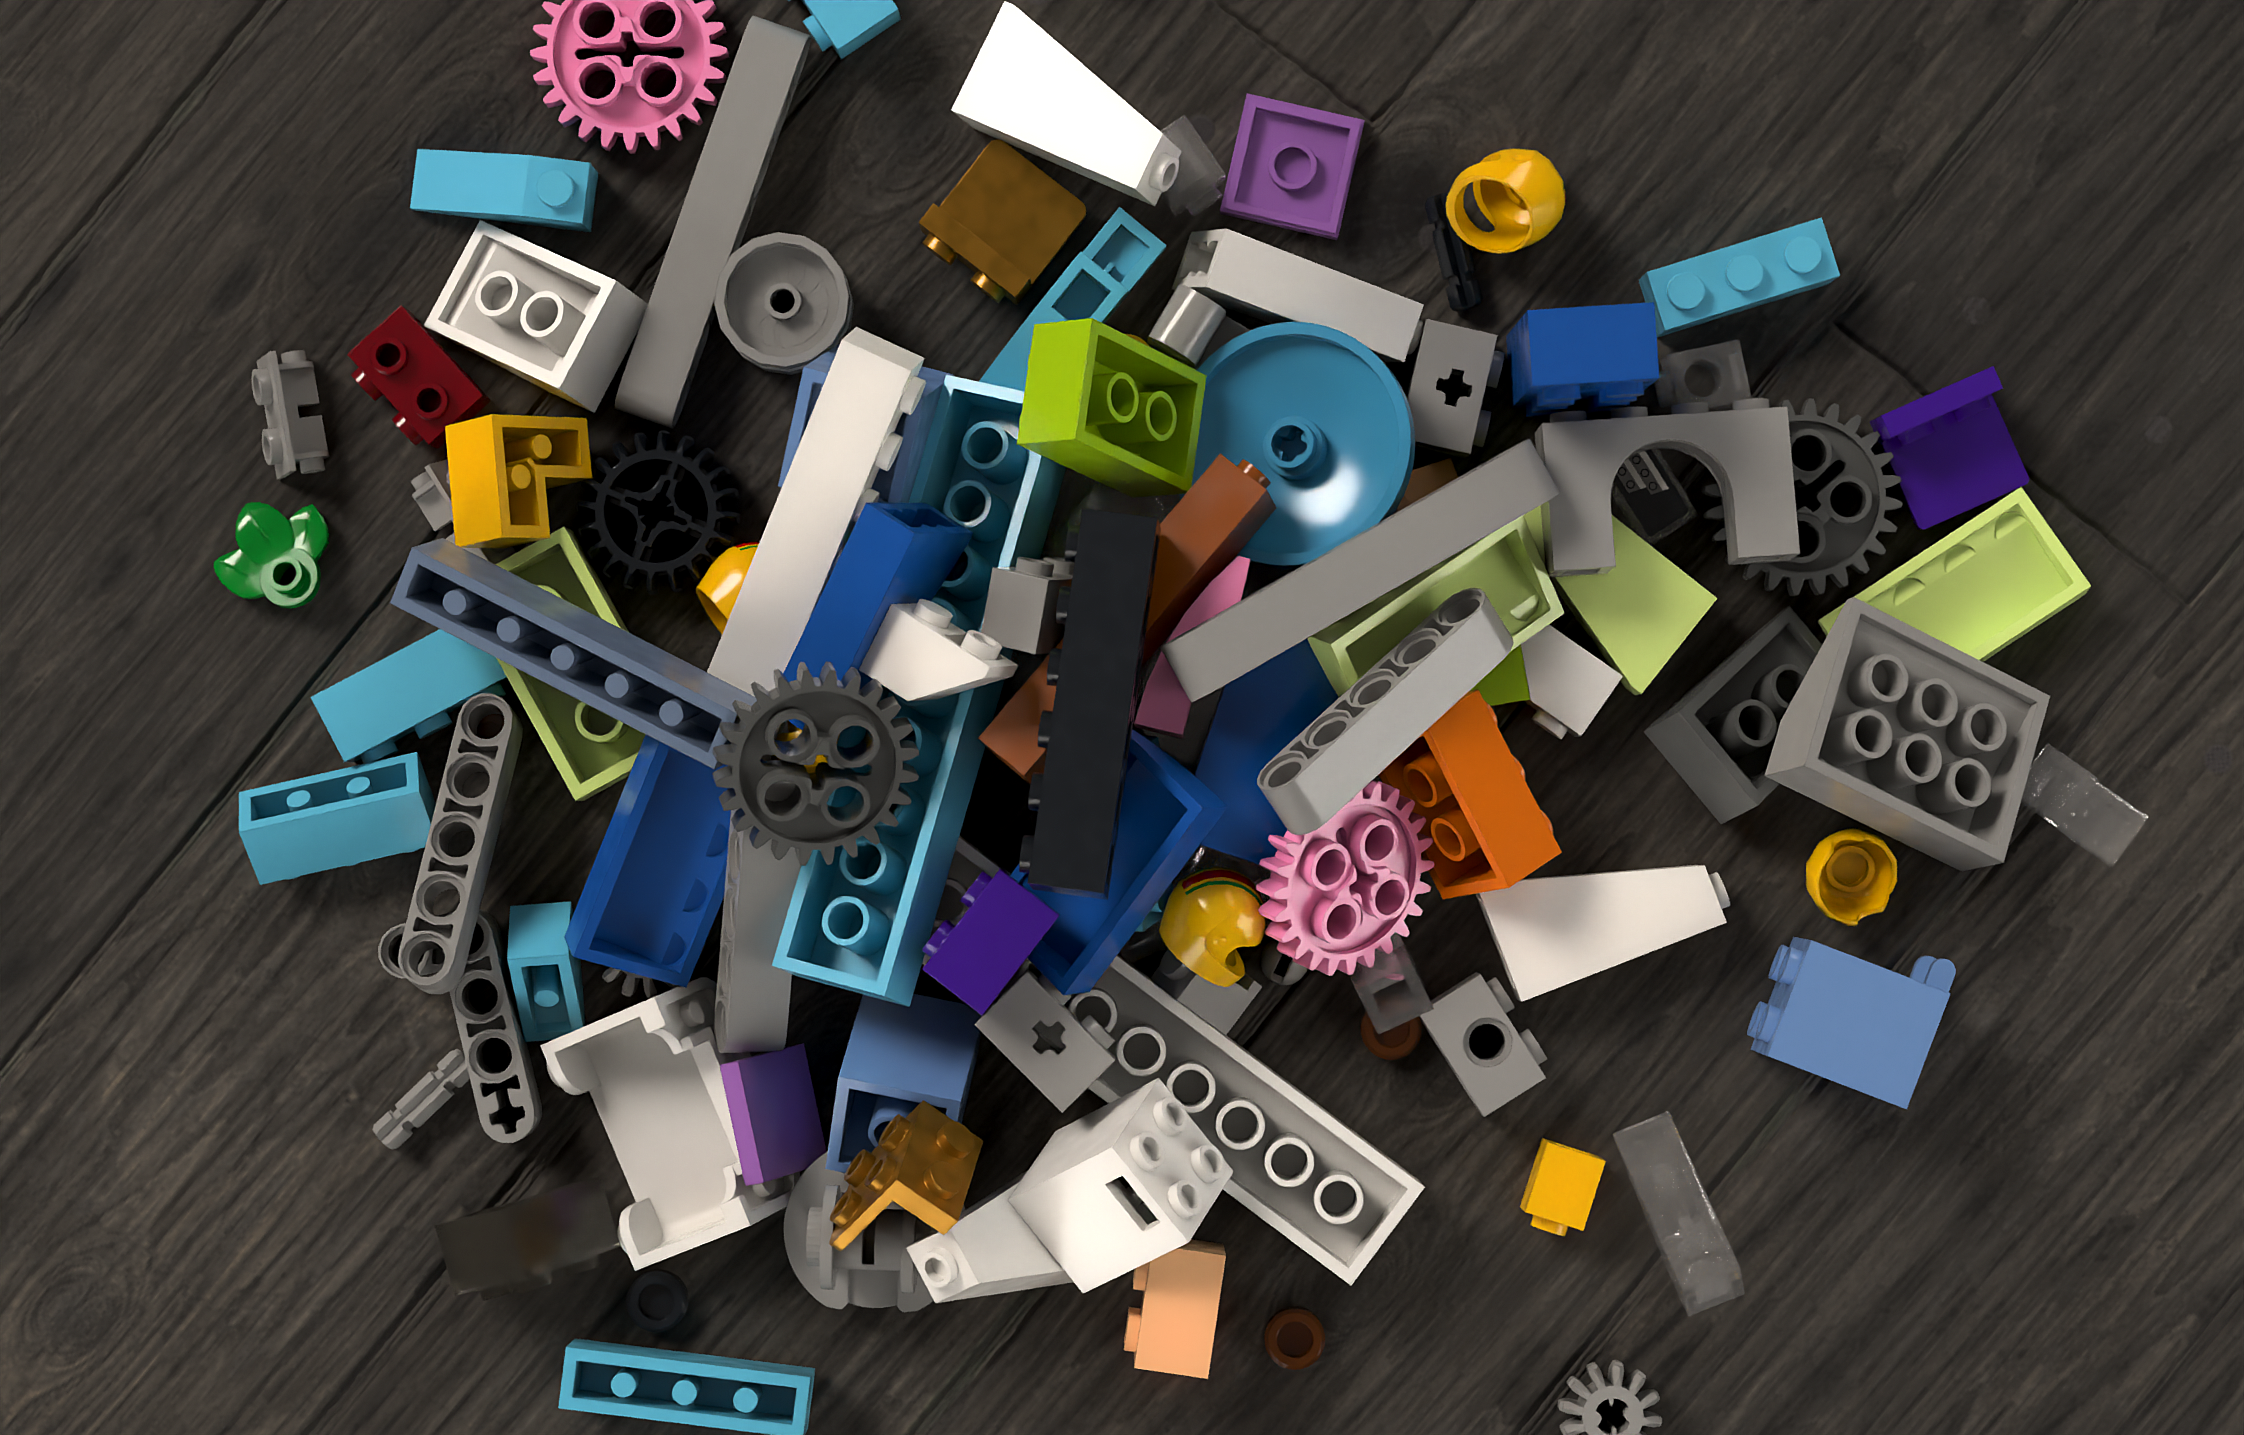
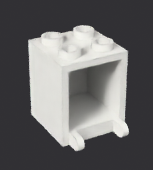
(1089, 1216)

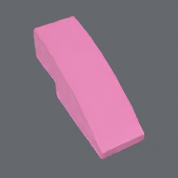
(1164, 701)

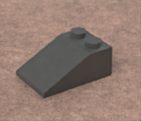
(1729, 720)

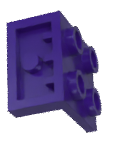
(1951, 449)

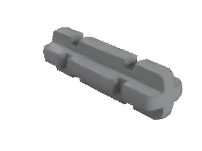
(422, 1100)

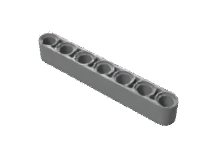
(712, 221)
(1359, 570)

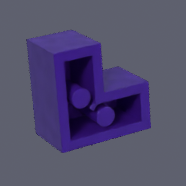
(989, 940)

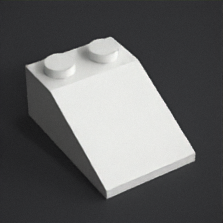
(538, 315)

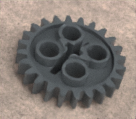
(1835, 538)
(805, 817)

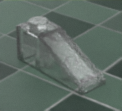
(1679, 1214)

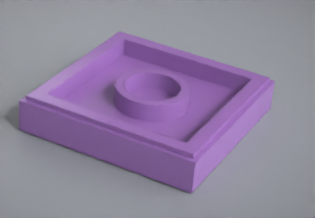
(1292, 166)
(773, 1113)

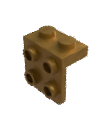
(1003, 222)
(918, 1164)

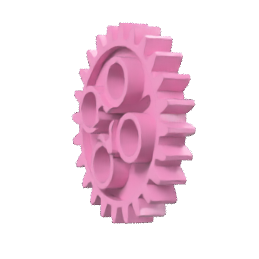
(628, 108)
(1347, 882)

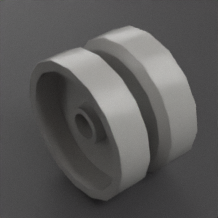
(755, 281)

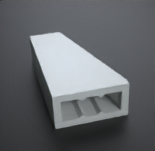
(1057, 109)
(1288, 288)
(1585, 923)
(985, 1253)

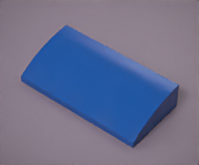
(1249, 728)
(1159, 829)
(656, 870)

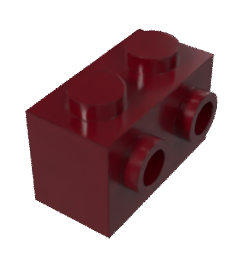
(416, 377)

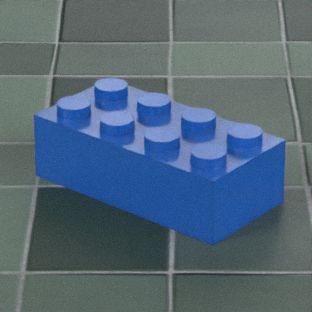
(1582, 357)

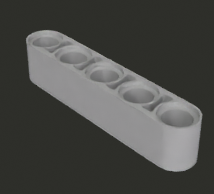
(1385, 711)
(456, 814)
(757, 896)

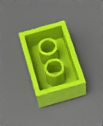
(1111, 408)

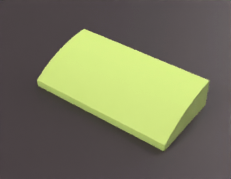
(1500, 564)
(1982, 581)

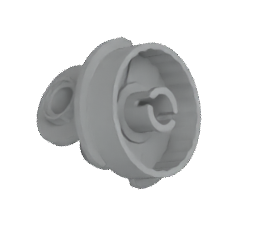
(870, 1269)

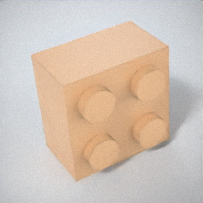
(1177, 1310)

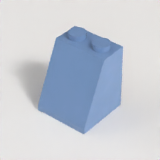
(897, 1062)

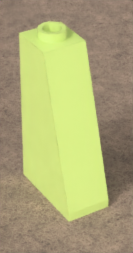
(1635, 610)

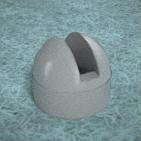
(1268, 961)

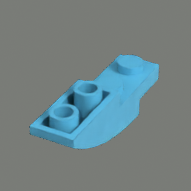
(1087, 289)

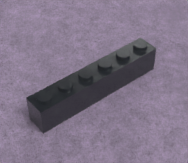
(1093, 703)

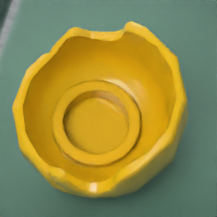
(1851, 875)

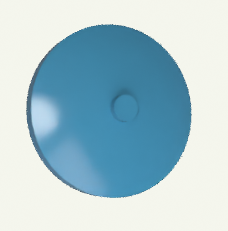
(1318, 424)

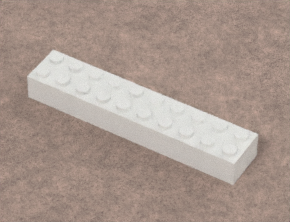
(1286, 1151)

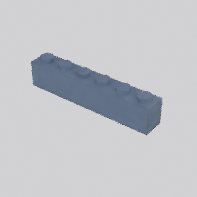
(568, 648)

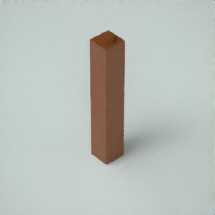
(1194, 548)

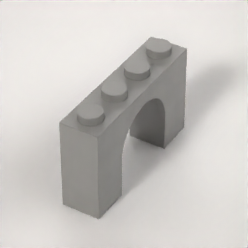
(1740, 447)

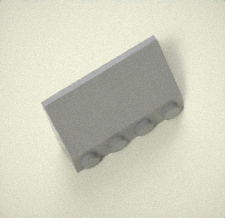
(1911, 738)

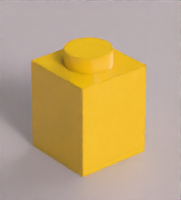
(1561, 1187)

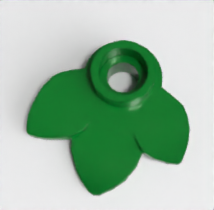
(270, 547)

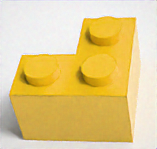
(503, 473)

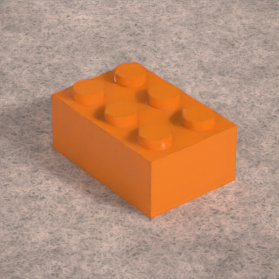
(1473, 801)

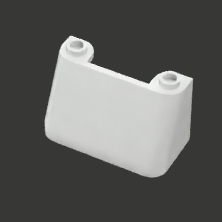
(667, 1120)

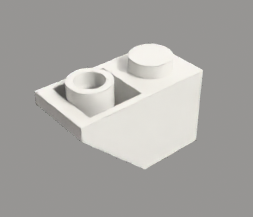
(929, 657)

